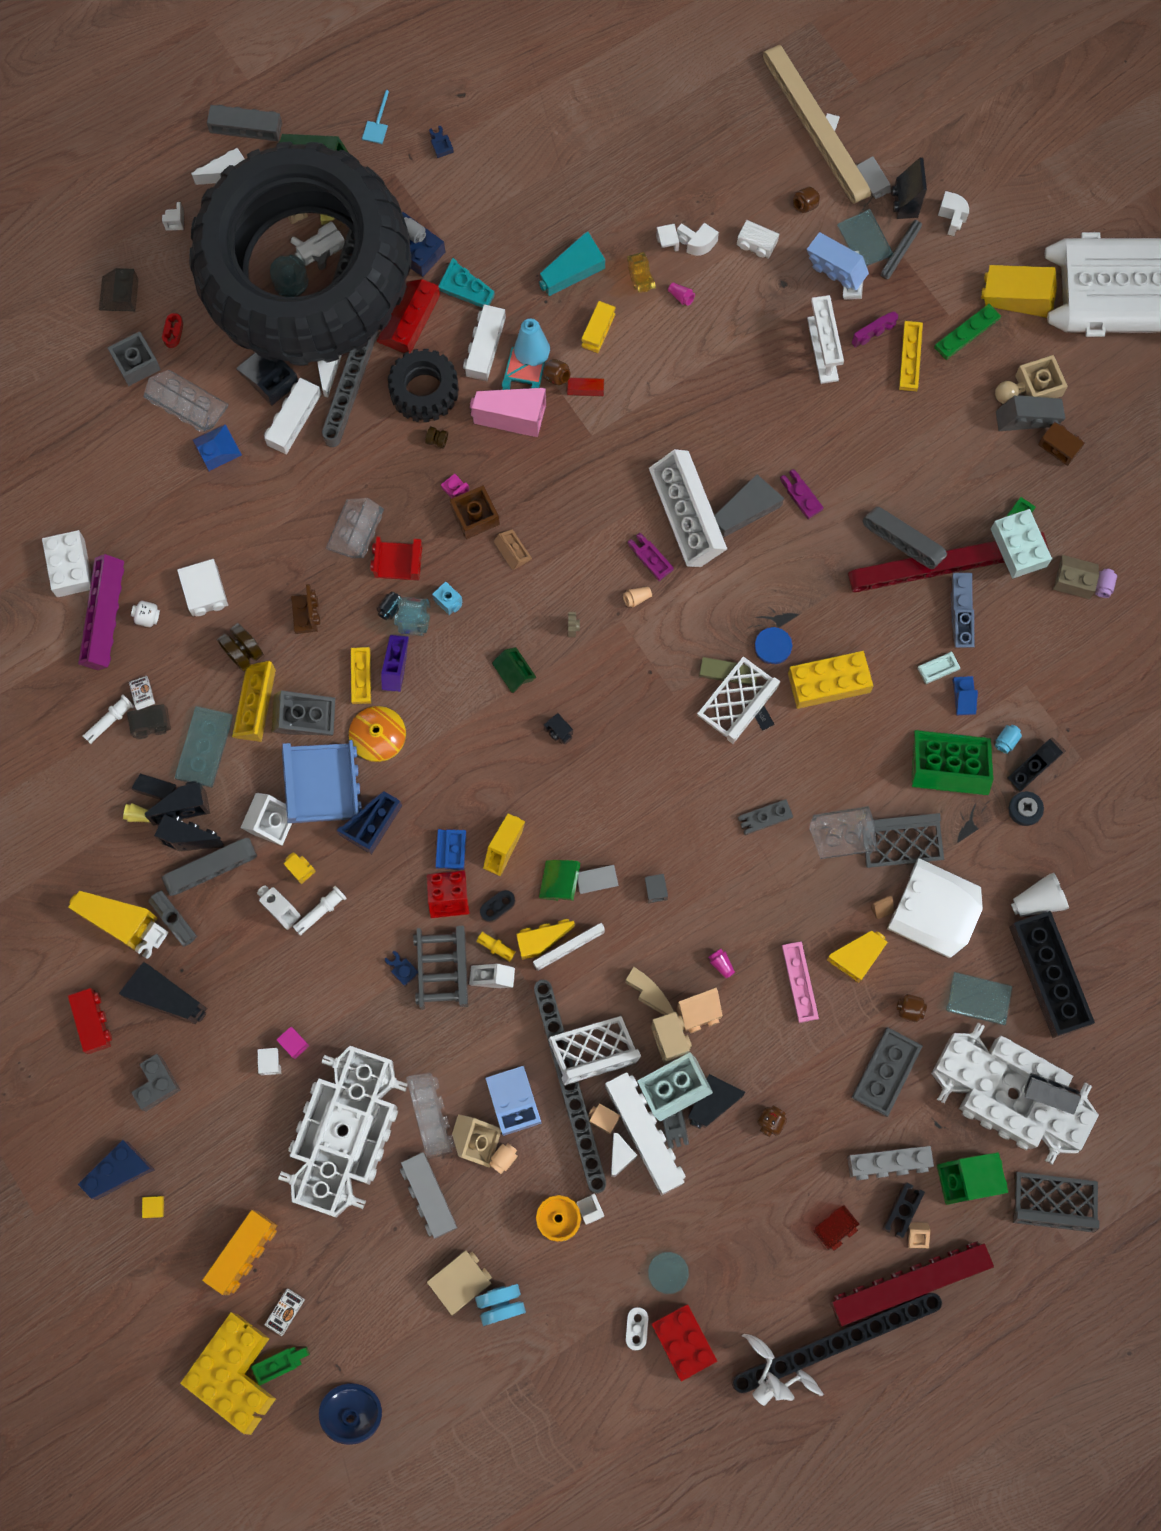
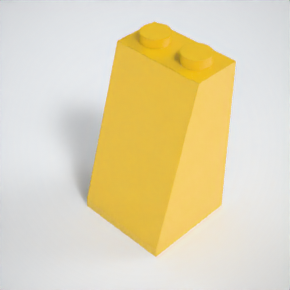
(1021, 289)
(114, 917)

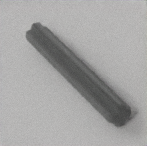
(901, 249)

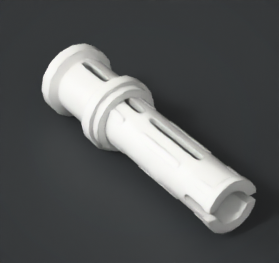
(115, 712)
(327, 904)

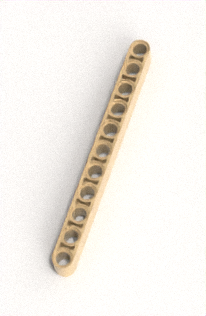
(816, 124)

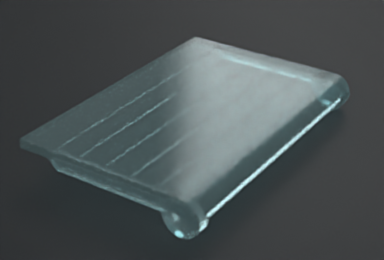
(865, 236)
(979, 998)

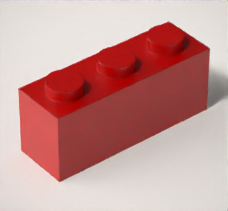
(90, 1020)

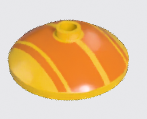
(379, 745)

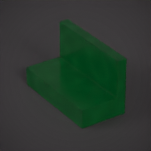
(513, 669)

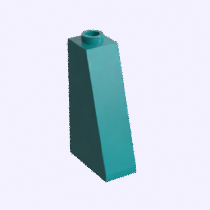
(572, 266)

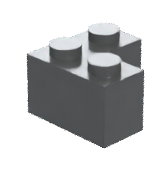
(160, 1084)

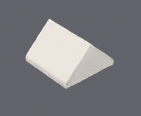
(621, 1155)

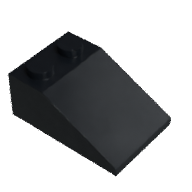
(910, 191)
(184, 802)

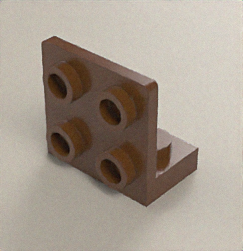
(305, 612)

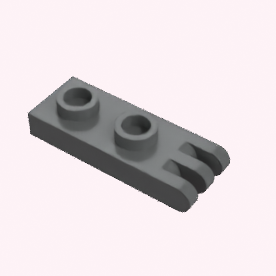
(766, 817)
(676, 1129)

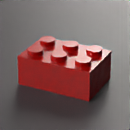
(684, 1342)

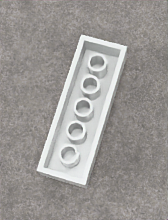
(687, 508)
(644, 1134)

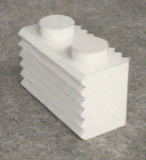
(757, 239)

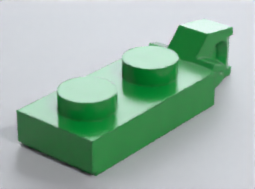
(278, 1364)

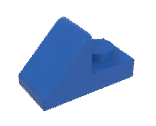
(965, 695)

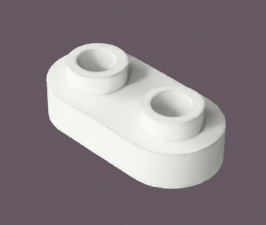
(637, 1328)

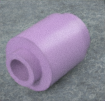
(1106, 583)

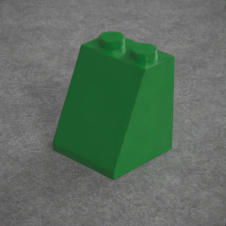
(972, 1178)

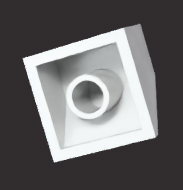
(267, 819)

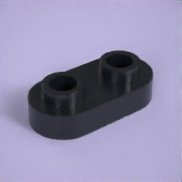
(497, 906)

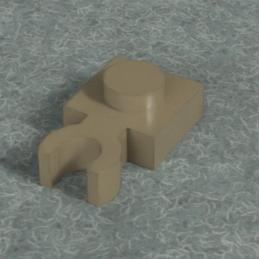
(573, 624)

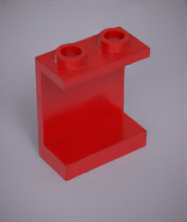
(397, 560)

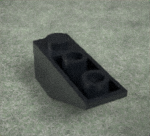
(1036, 764)

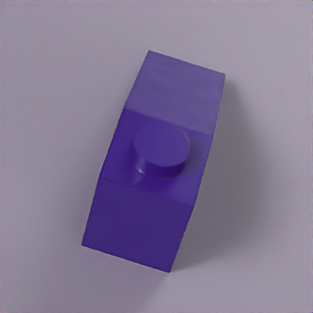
(394, 663)

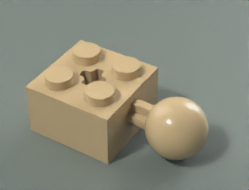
(1034, 379)

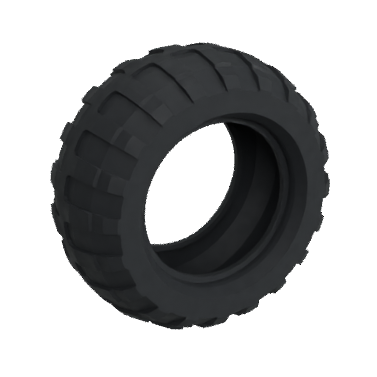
(290, 183)

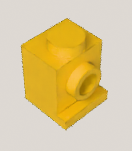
(298, 867)

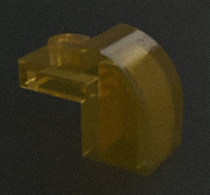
(640, 272)

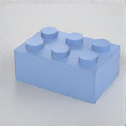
(837, 261)

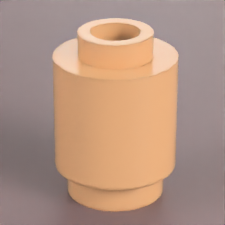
(503, 1158)

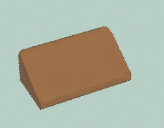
(512, 549)

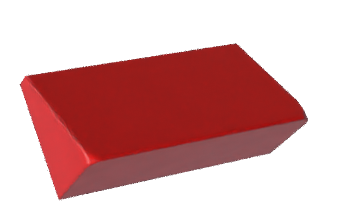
(585, 387)

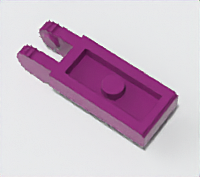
(876, 328)
(802, 495)
(651, 557)

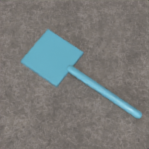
(374, 131)

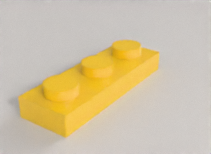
(361, 675)

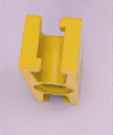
(598, 326)

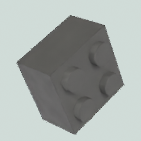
(134, 358)

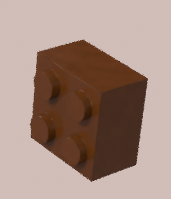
(474, 512)

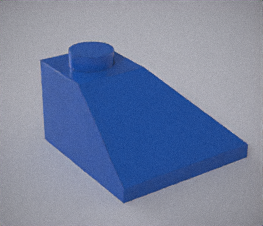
(217, 447)

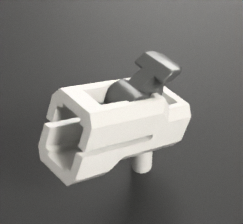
(319, 246)

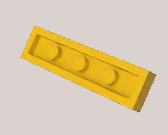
(910, 356)

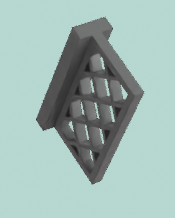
(907, 823)
(1056, 1220)

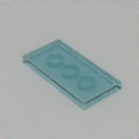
(204, 746)

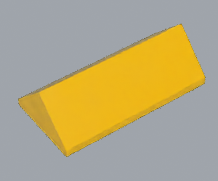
(254, 701)

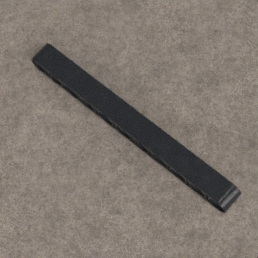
(847, 1341)

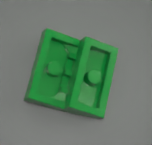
(559, 880)

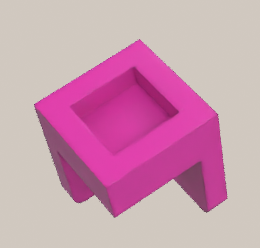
(293, 1042)

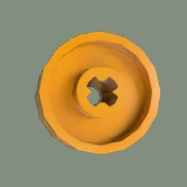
(557, 1206)

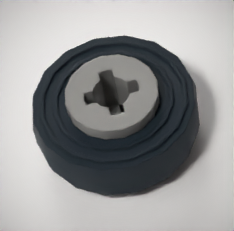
(1021, 813)

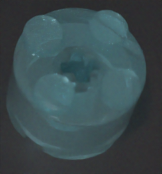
(289, 276)
(412, 616)

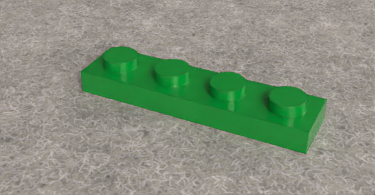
(967, 331)

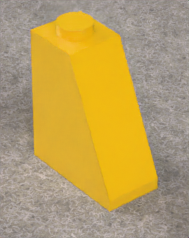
(503, 844)
(858, 955)

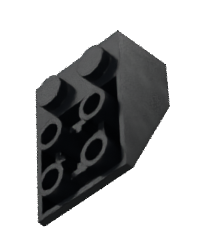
(268, 377)
(185, 837)

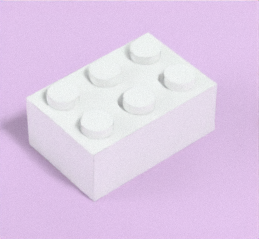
(67, 563)

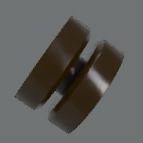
(242, 645)

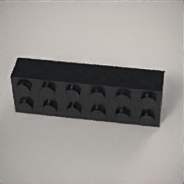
(1051, 974)

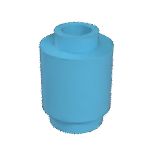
(1008, 738)

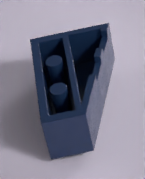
(371, 823)

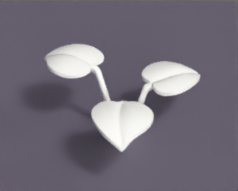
(773, 1386)

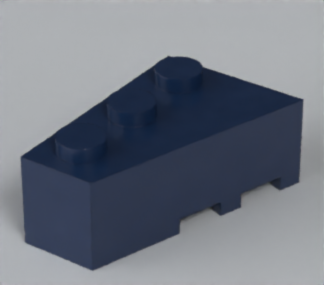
(117, 1169)

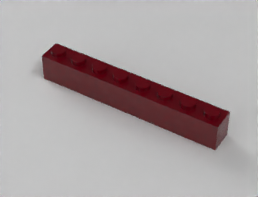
(912, 1283)

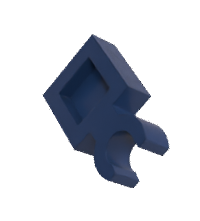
(440, 143)
(404, 970)

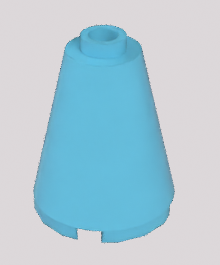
(531, 344)

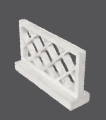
(750, 711)
(601, 1065)

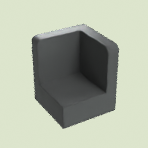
(656, 888)

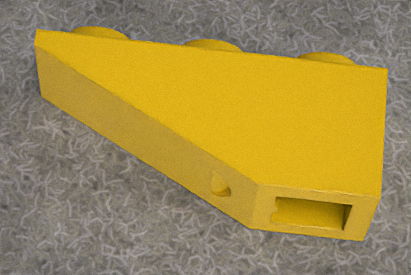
(538, 941)

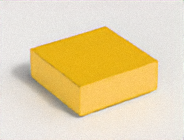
(153, 1207)

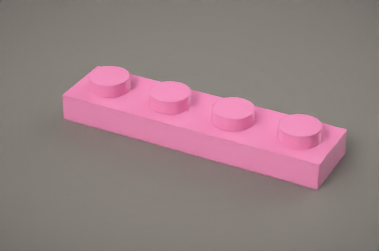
(800, 982)

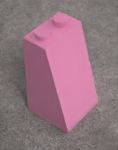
(510, 410)

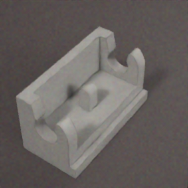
(874, 177)
(597, 879)

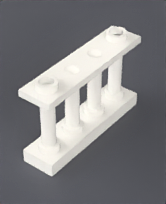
(825, 339)

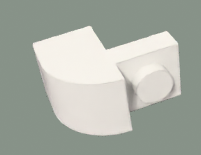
(954, 208)
(699, 242)

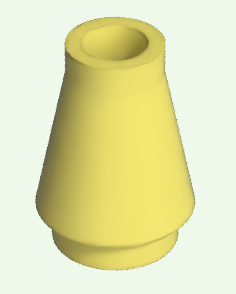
(134, 813)

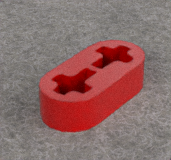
(176, 331)

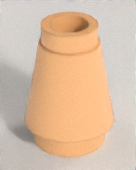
(636, 596)

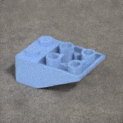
(513, 1100)

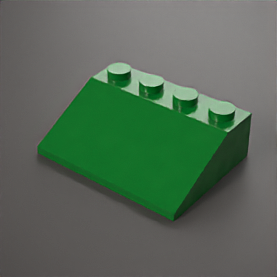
(952, 762)

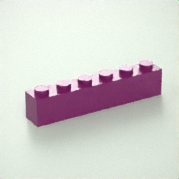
(101, 612)

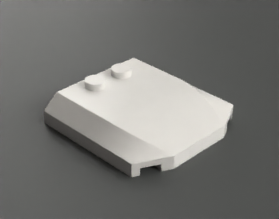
(937, 909)

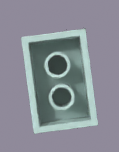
(1021, 543)
(674, 1086)

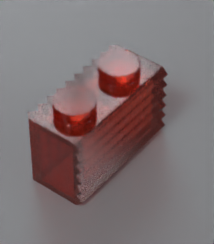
(835, 1228)

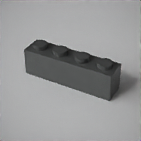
(244, 122)

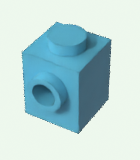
(447, 598)

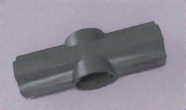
(165, 909)

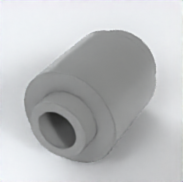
(415, 230)

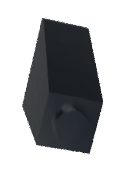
(715, 1104)

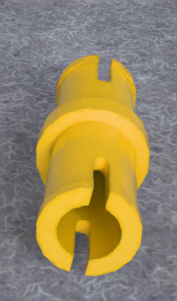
(496, 946)

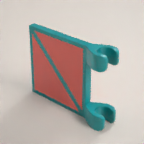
(522, 373)

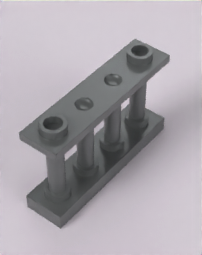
(458, 976)

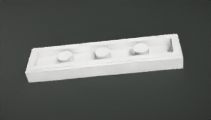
(569, 946)

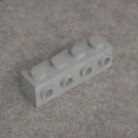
(890, 1161)

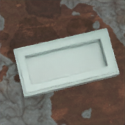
(938, 668)

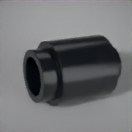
(388, 606)

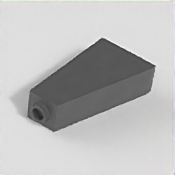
(748, 505)

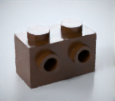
(1061, 443)

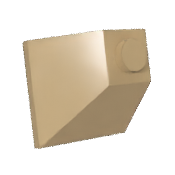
(475, 1139)

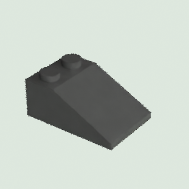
(303, 714)

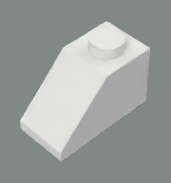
(492, 976)

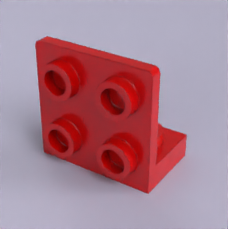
(447, 894)

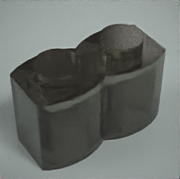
(149, 721)

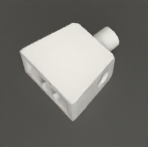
(278, 906)

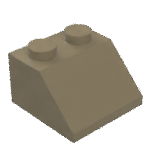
(1076, 577)

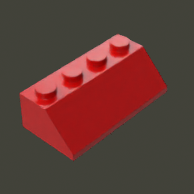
(410, 316)

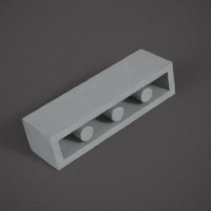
(429, 1196)

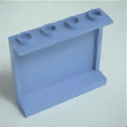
(320, 782)

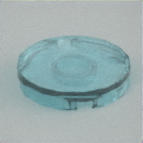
(668, 1273)

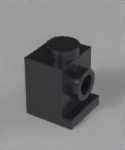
(559, 729)

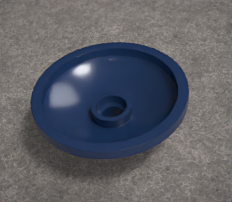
(346, 1403)

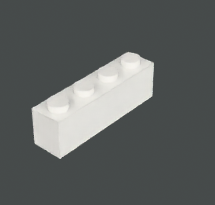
(485, 342)
(292, 415)

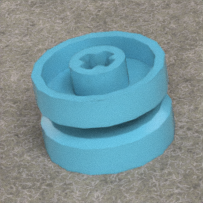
(500, 1304)

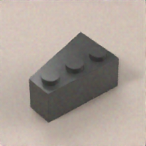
(1029, 413)

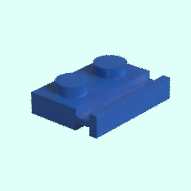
(451, 849)

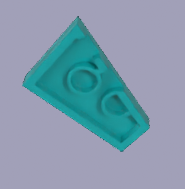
(463, 285)

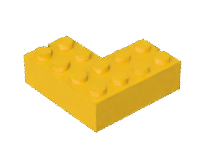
(220, 1375)

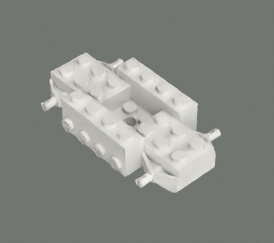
(989, 1075)
(335, 1160)

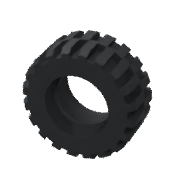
(419, 364)

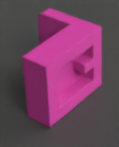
(454, 486)

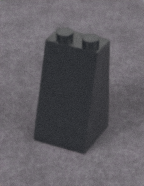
(158, 993)

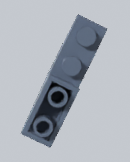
(962, 610)

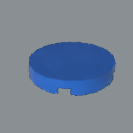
(773, 645)

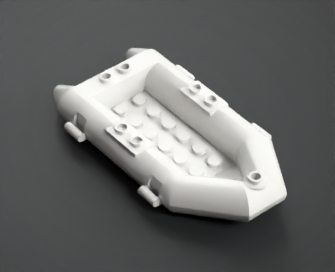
(1108, 284)

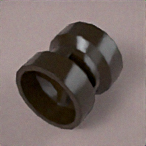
(436, 437)

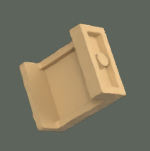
(460, 1282)

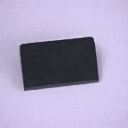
(153, 787)

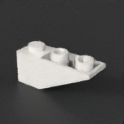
(211, 172)

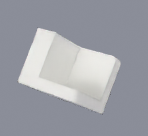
(174, 218)
(668, 236)
(268, 1062)
(590, 1209)

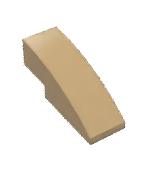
(650, 992)

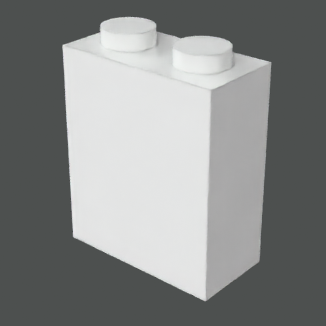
(202, 588)

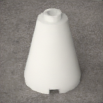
(1041, 898)

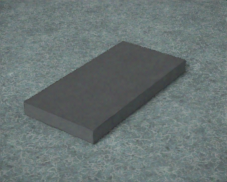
(887, 1072)

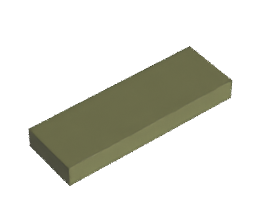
(721, 669)

